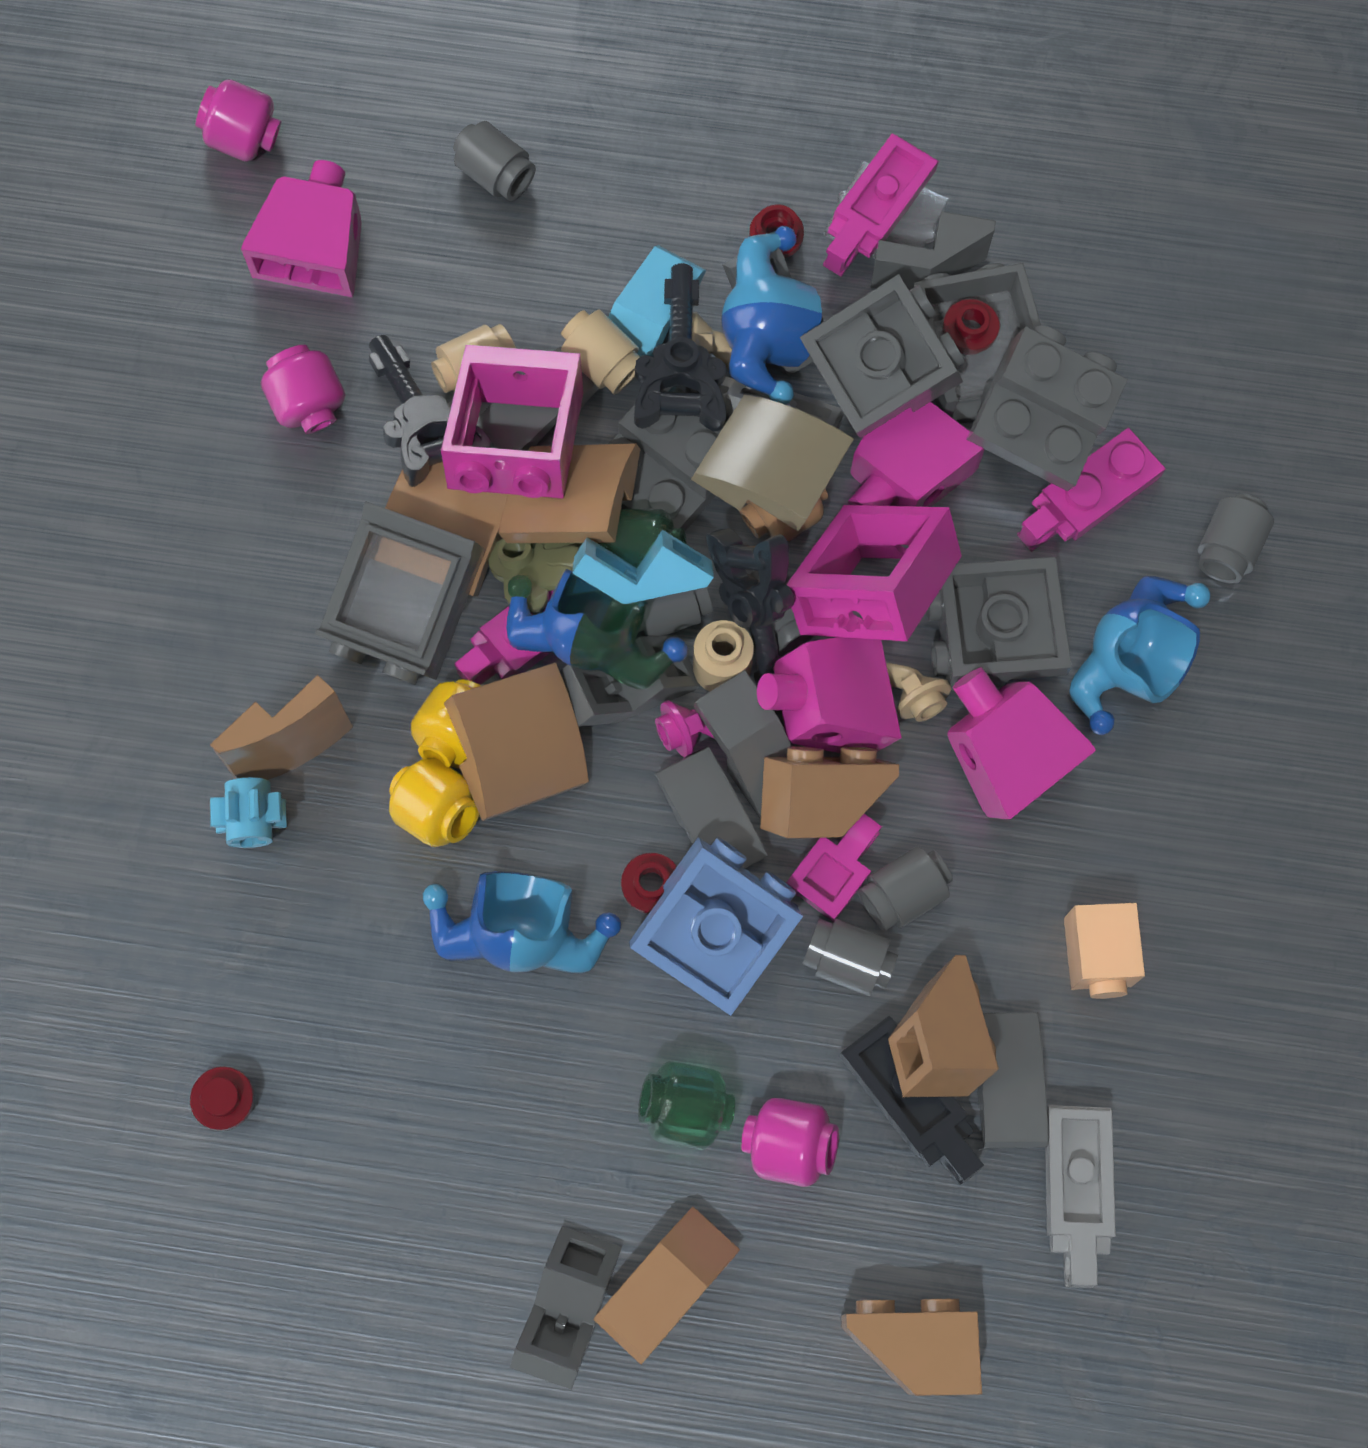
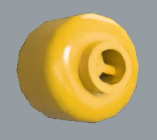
(434, 729)
(432, 803)

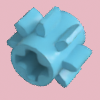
(248, 812)

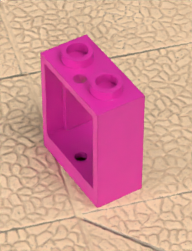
(492, 377)
(888, 605)

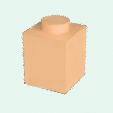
(1104, 948)

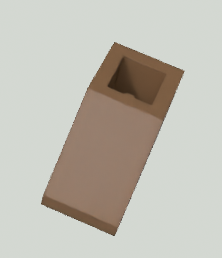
(821, 794)
(943, 1037)
(924, 1350)

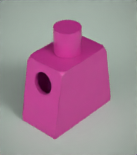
(307, 233)
(913, 459)
(833, 695)
(1012, 743)

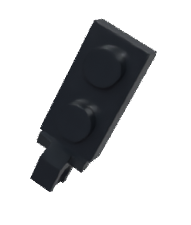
(928, 1125)

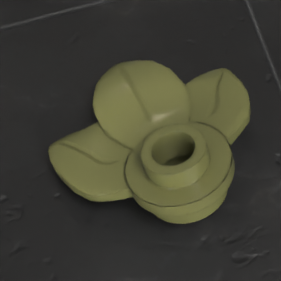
(538, 561)

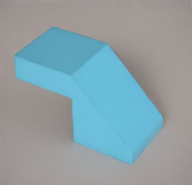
(641, 305)
(665, 570)

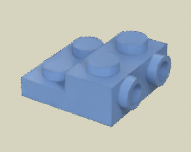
(717, 923)

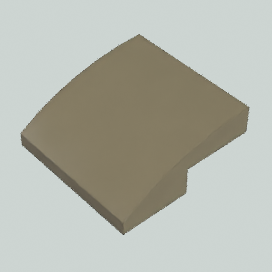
(773, 459)

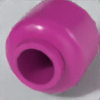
(237, 120)
(302, 388)
(791, 1142)

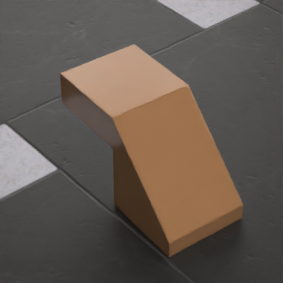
(666, 1285)

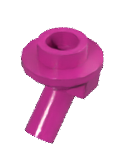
(679, 727)

